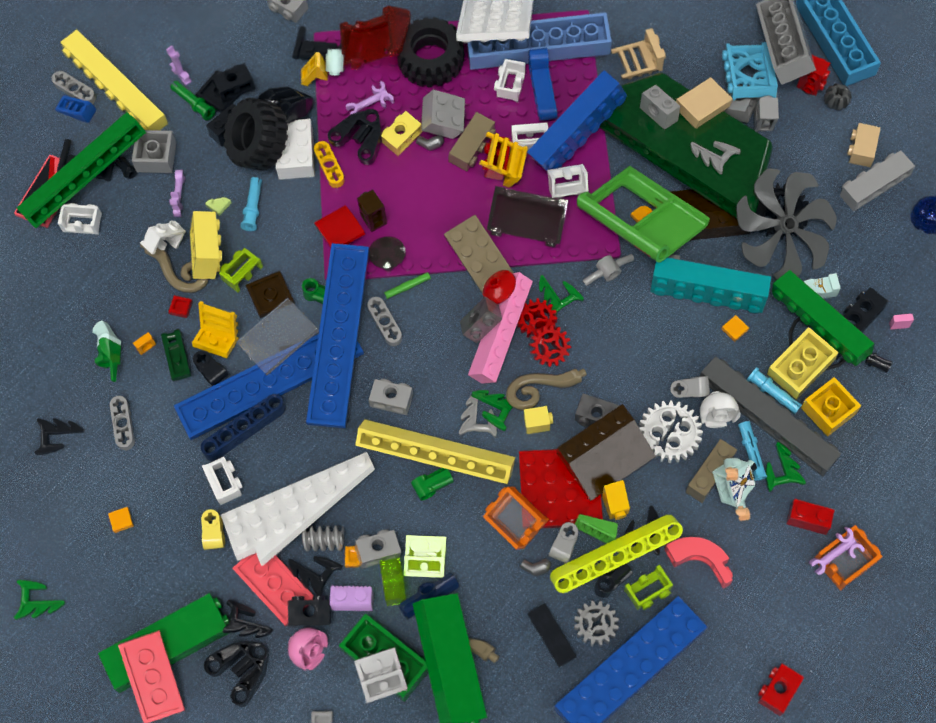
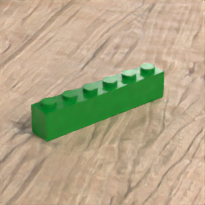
(822, 318)

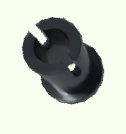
(128, 170)
(878, 362)

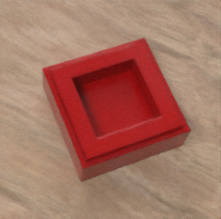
(180, 306)

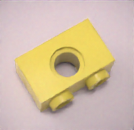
(399, 142)

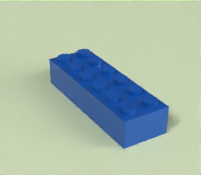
(578, 122)

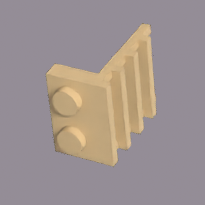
(650, 52)

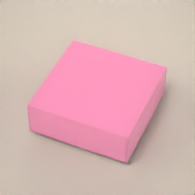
(901, 321)

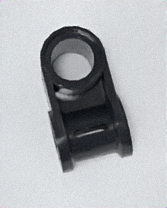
(211, 370)

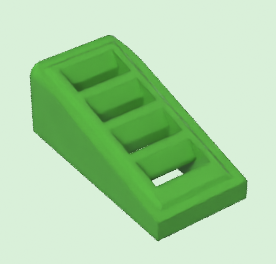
(597, 528)

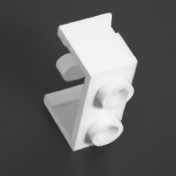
(511, 67)
(529, 130)
(568, 188)
(79, 211)
(154, 237)
(229, 494)

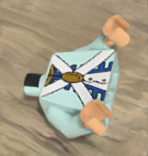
(734, 483)

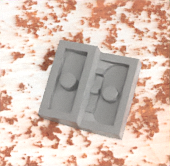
(380, 674)

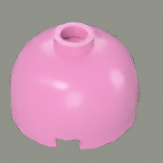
(306, 648)

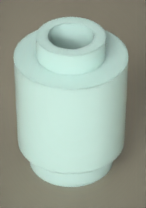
(334, 61)

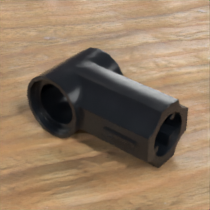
(613, 579)

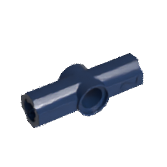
(429, 590)

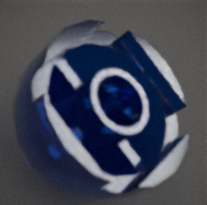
(924, 214)

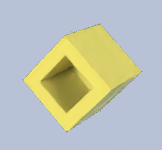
(537, 419)

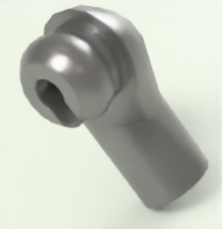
(430, 144)
(536, 569)

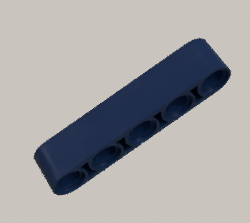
(239, 436)

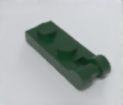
(176, 355)

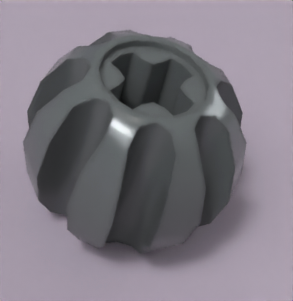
(837, 96)

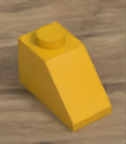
(616, 500)

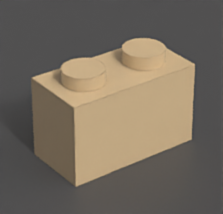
(864, 144)

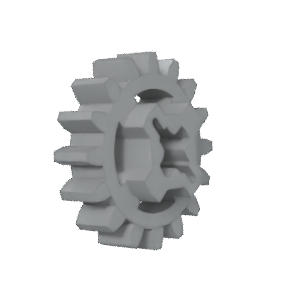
(589, 618)

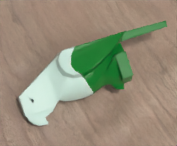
(108, 348)

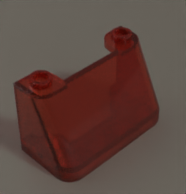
(374, 38)

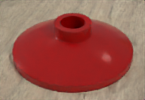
(499, 286)

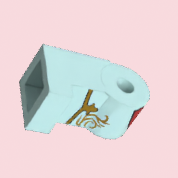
(826, 286)

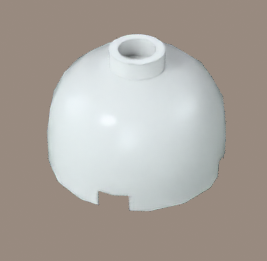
(718, 410)

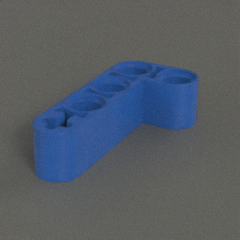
(542, 84)

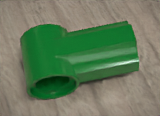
(315, 295)
(427, 485)

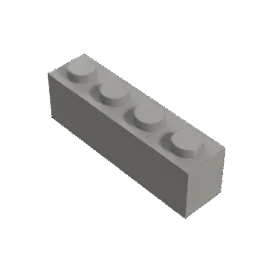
(876, 180)

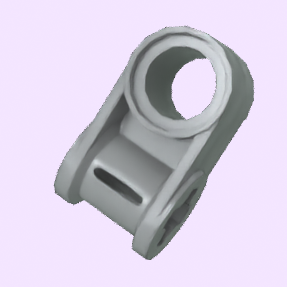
(693, 387)
(564, 546)

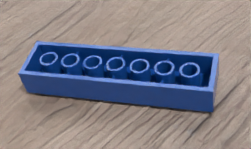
(632, 665)

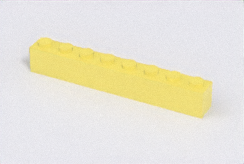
(110, 79)
(435, 451)

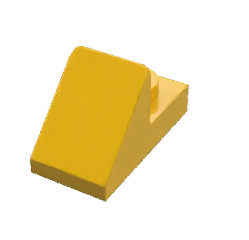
(314, 69)

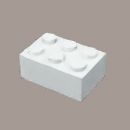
(298, 156)

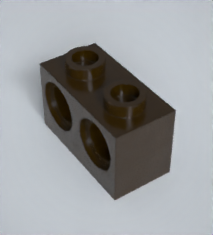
(372, 210)

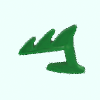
(555, 301)
(494, 400)
(791, 474)
(28, 607)

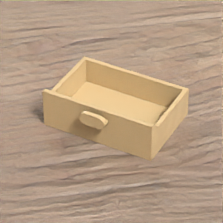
(703, 102)

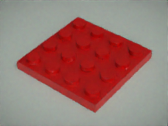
(553, 489)

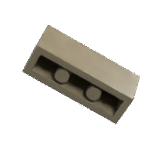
(471, 142)
(704, 479)

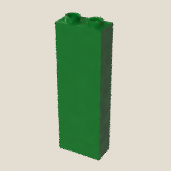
(181, 633)
(449, 660)

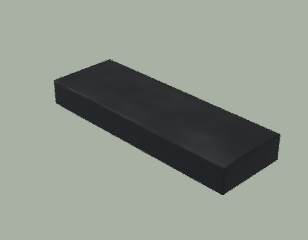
(552, 635)

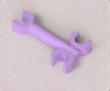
(177, 67)
(380, 94)
(176, 195)
(848, 544)

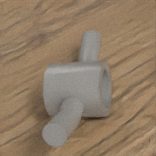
(608, 268)

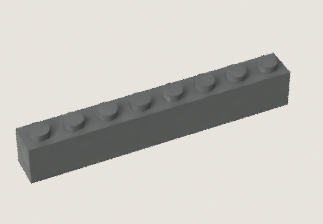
(771, 417)

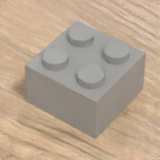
(443, 114)
(154, 152)

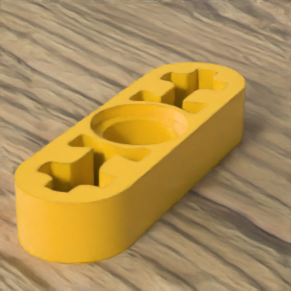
(328, 171)

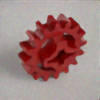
(535, 316)
(554, 337)

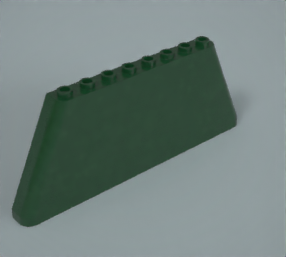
(672, 149)

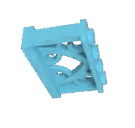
(732, 67)

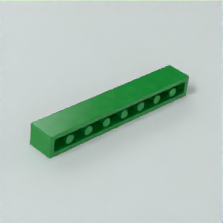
(81, 170)

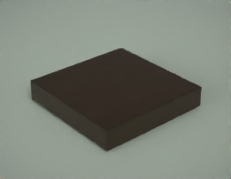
(268, 293)

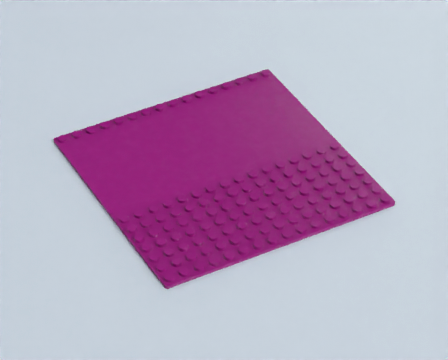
(428, 193)

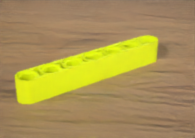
(625, 555)

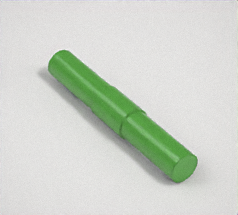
(407, 285)

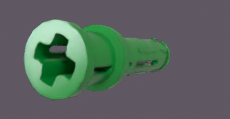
(198, 104)

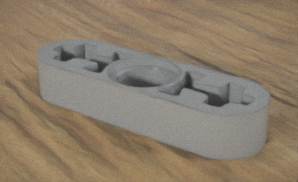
(70, 81)
(384, 328)
(128, 429)

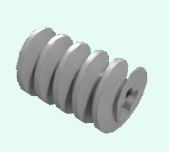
(323, 538)

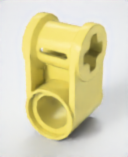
(213, 533)

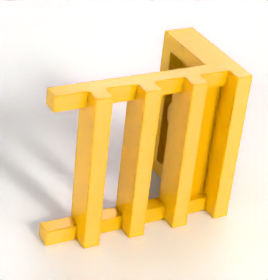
(515, 162)
(217, 331)

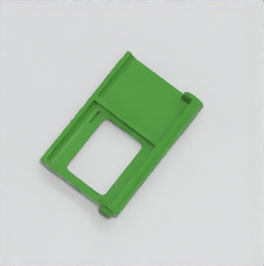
(661, 230)

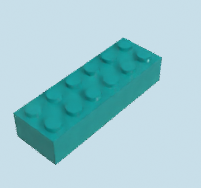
(711, 285)

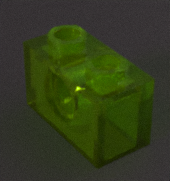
(393, 581)

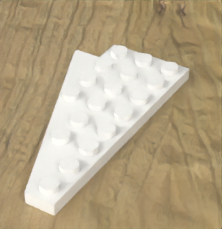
(279, 517)

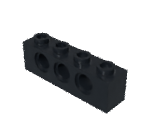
(872, 302)

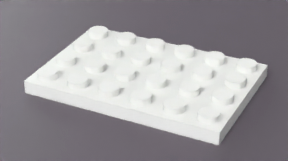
(494, 20)

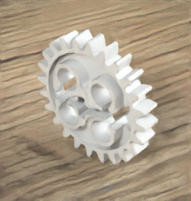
(686, 440)

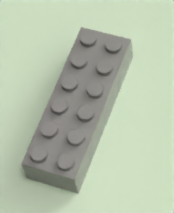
(785, 39)

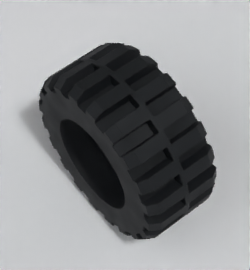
(436, 70)
(255, 134)

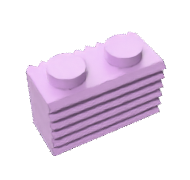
(351, 598)

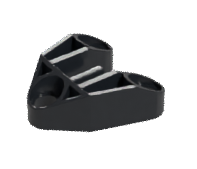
(293, 102)
(348, 128)
(229, 656)

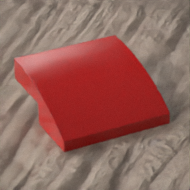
(339, 227)

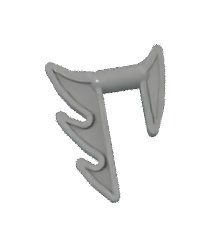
(717, 161)
(470, 424)

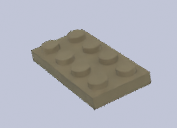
(476, 250)

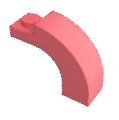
(702, 550)

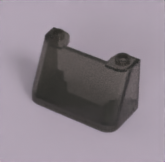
(528, 215)

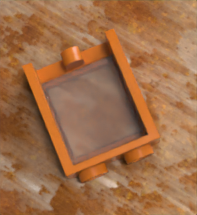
(514, 517)
(846, 568)

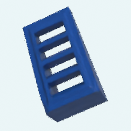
(85, 114)

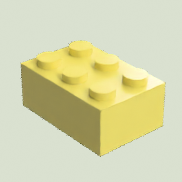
(205, 245)
(802, 363)

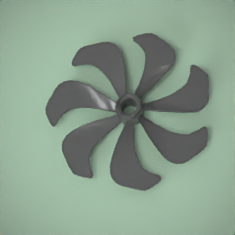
(816, 209)

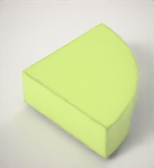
(218, 205)

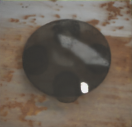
(387, 252)

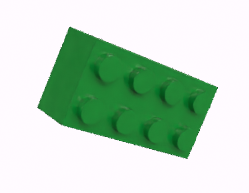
(370, 638)

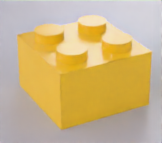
(830, 406)

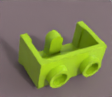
(244, 272)
(643, 582)

